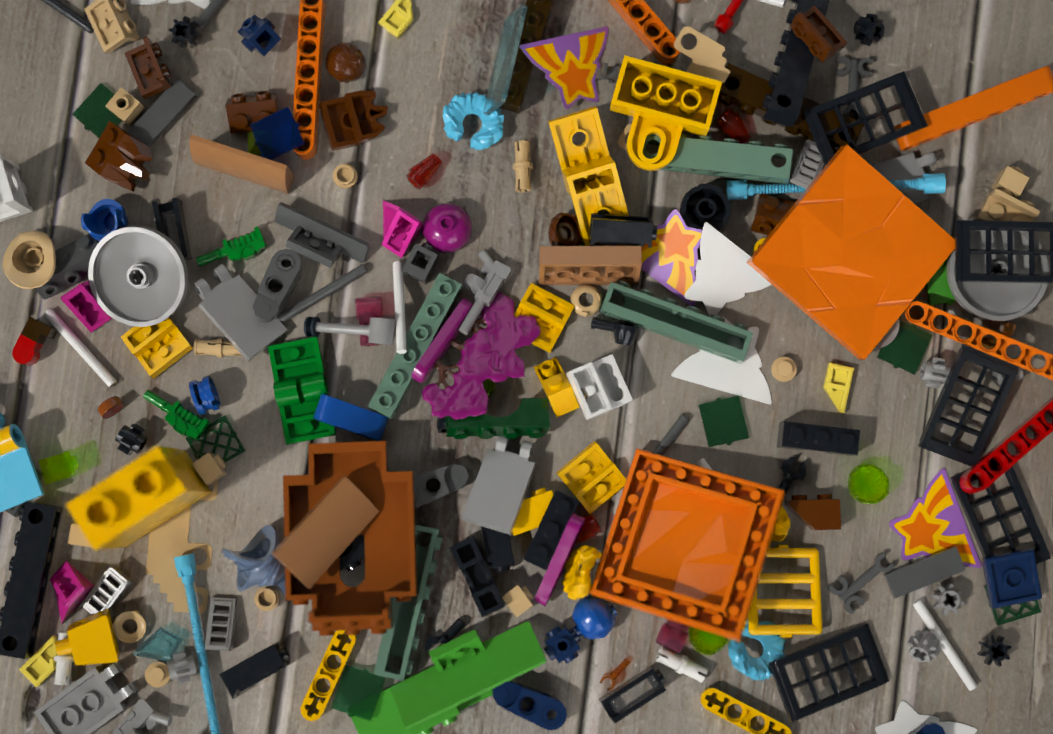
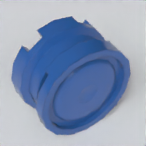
(204, 395)

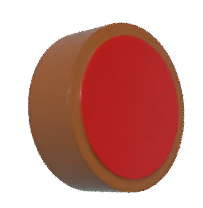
(110, 407)

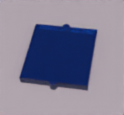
(277, 134)

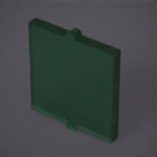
(93, 112)
(906, 349)
(723, 421)
(358, 693)

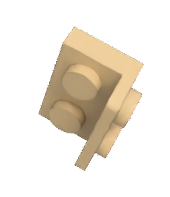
(111, 23)
(1003, 207)

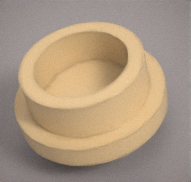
(345, 176)
(783, 369)
(267, 598)
(157, 674)

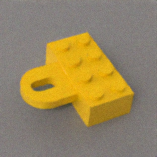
(662, 104)

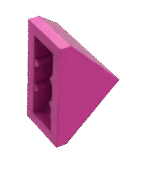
(399, 229)
(85, 307)
(70, 589)

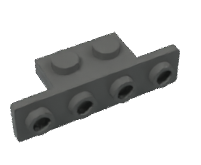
(318, 239)
(71, 266)

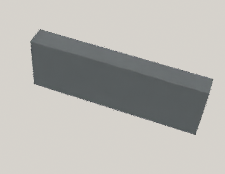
(162, 113)
(924, 572)

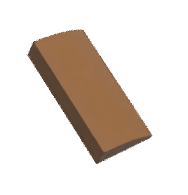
(241, 164)
(589, 265)
(325, 532)

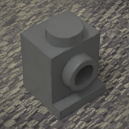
(411, 266)

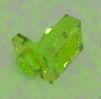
(58, 467)

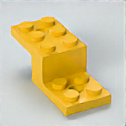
(587, 167)

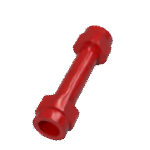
(724, 22)

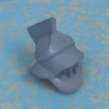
(256, 563)

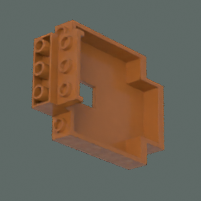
(387, 538)

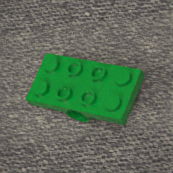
(298, 387)

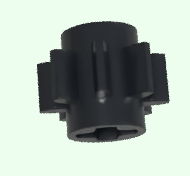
(868, 29)
(192, 33)
(131, 439)
(998, 644)

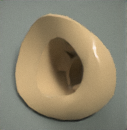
(30, 260)

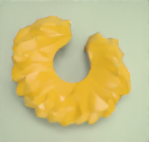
(578, 585)

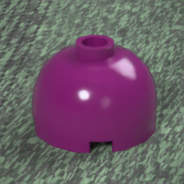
(447, 228)

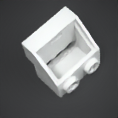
(601, 386)

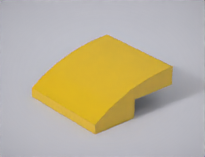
(549, 312)
(157, 345)
(592, 477)

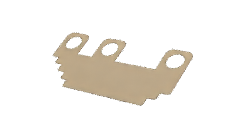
(706, 62)
(171, 541)

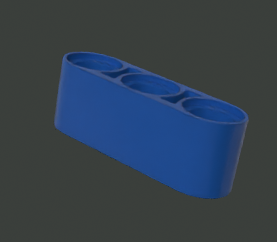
(350, 418)

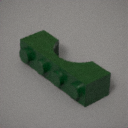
(528, 420)

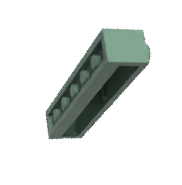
(727, 158)
(676, 322)
(418, 339)
(407, 615)

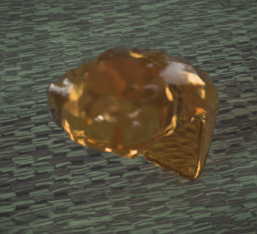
(1008, 330)

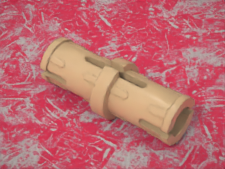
(522, 166)
(215, 347)

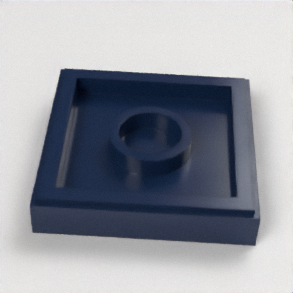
(1011, 578)

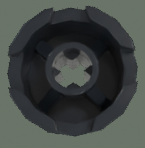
(707, 196)

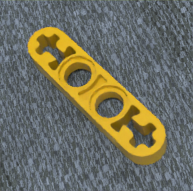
(332, 675)
(746, 715)

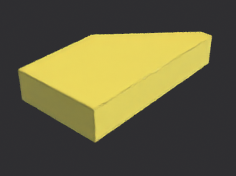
(397, 18)
(837, 384)
(41, 664)

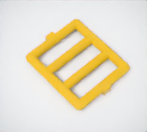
(814, 603)

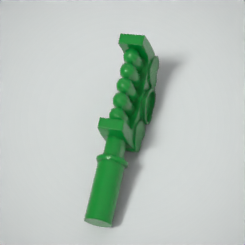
(241, 247)
(179, 418)

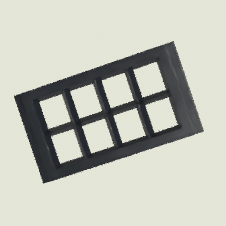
(907, 99)
(963, 251)
(988, 362)
(1041, 551)
(786, 689)

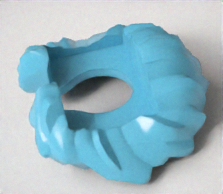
(468, 104)
(756, 667)

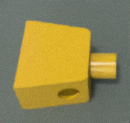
(90, 640)

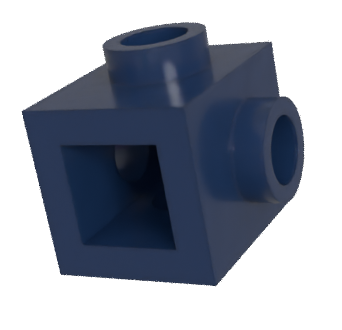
(258, 35)
(559, 634)

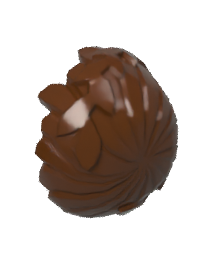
(345, 62)
(564, 230)

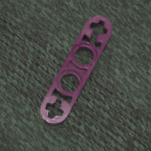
(559, 559)

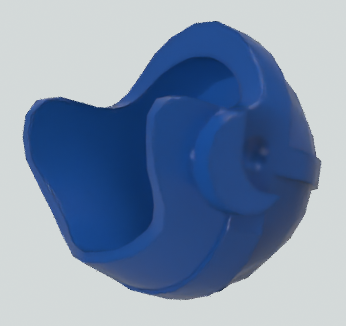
(104, 218)
(593, 617)

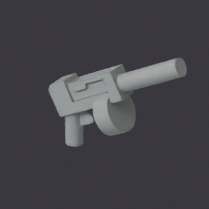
(485, 289)
(143, 715)

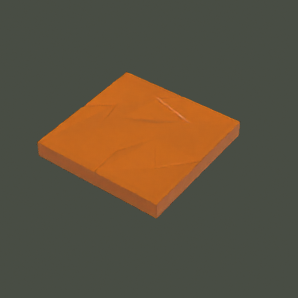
(852, 252)
(688, 544)

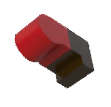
(31, 341)

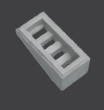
(808, 163)
(120, 577)
(230, 624)

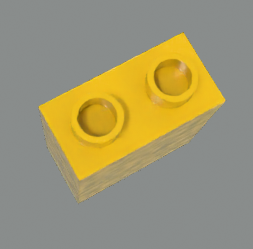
(138, 498)

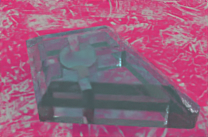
(160, 645)

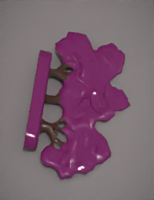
(484, 356)

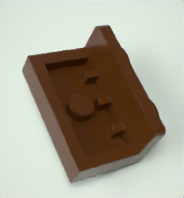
(818, 34)
(148, 69)
(245, 110)
(769, 213)

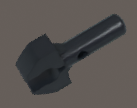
(788, 478)
(446, 636)

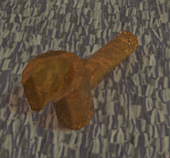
(615, 673)

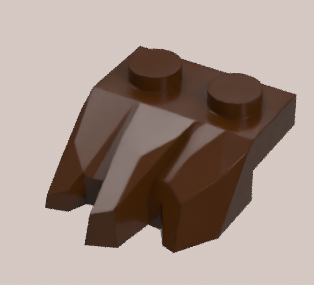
(352, 119)
(119, 157)

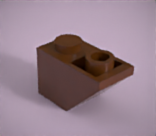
(816, 514)

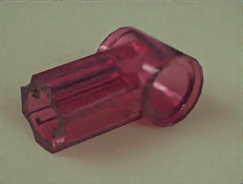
(365, 309)
(672, 636)

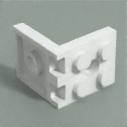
(12, 191)

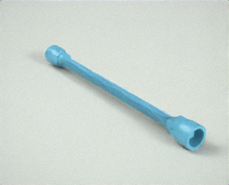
(739, 189)
(186, 569)

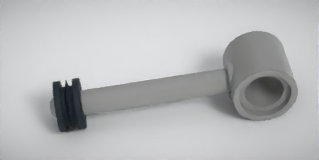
(379, 329)

